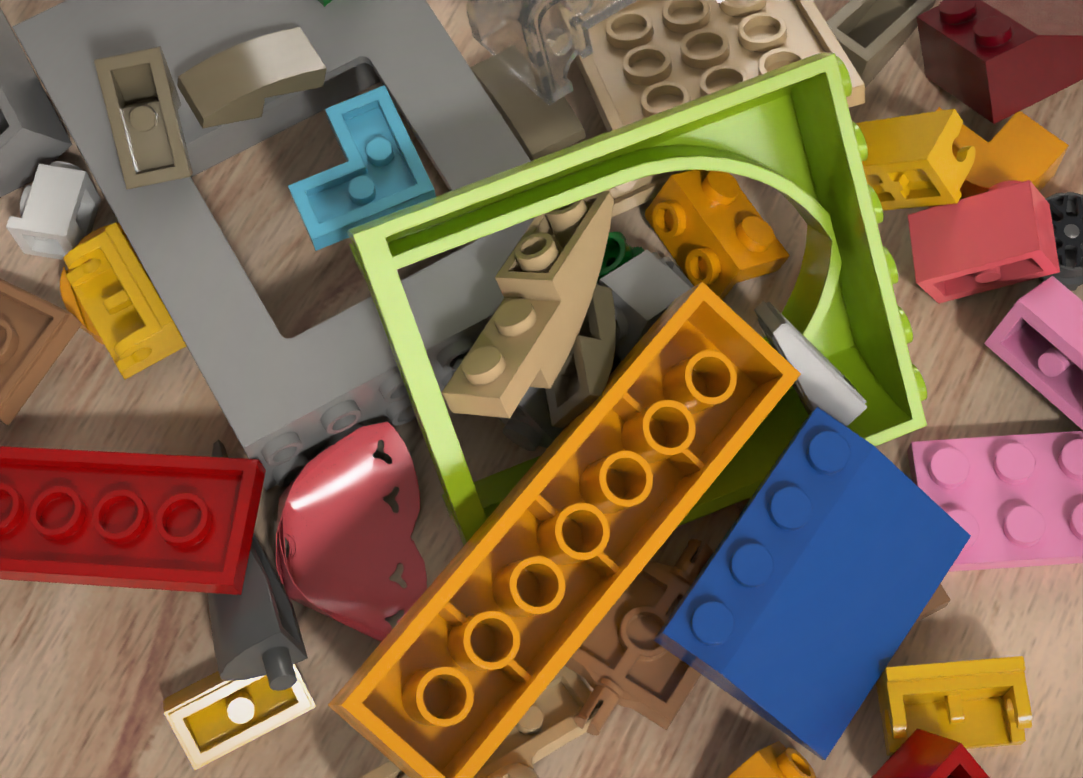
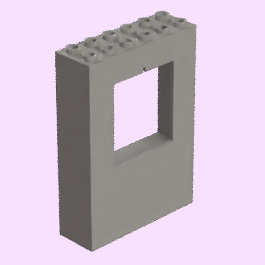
(312, 389)

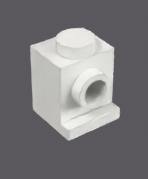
(55, 211)

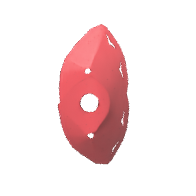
(348, 537)

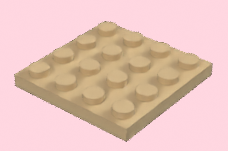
(685, 49)

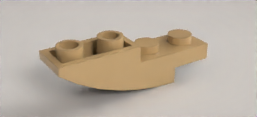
(544, 304)

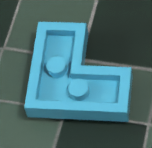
(376, 180)

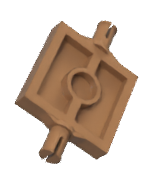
(621, 652)

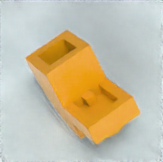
(1017, 153)

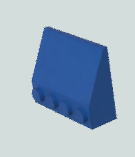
(815, 584)

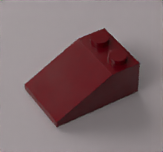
(1002, 51)

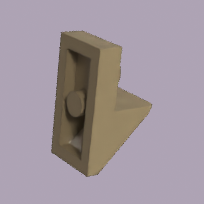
(144, 117)

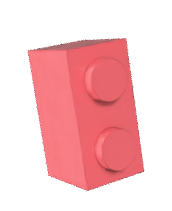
(983, 242)

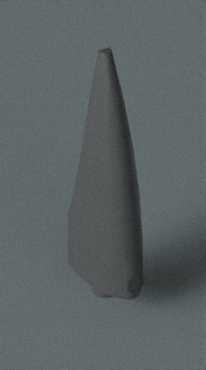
(259, 628)

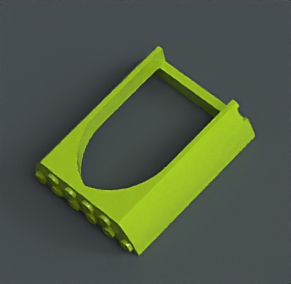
(774, 128)

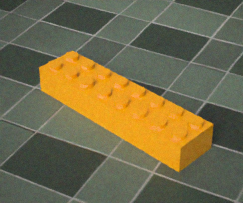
(566, 542)

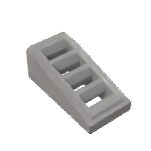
(820, 381)

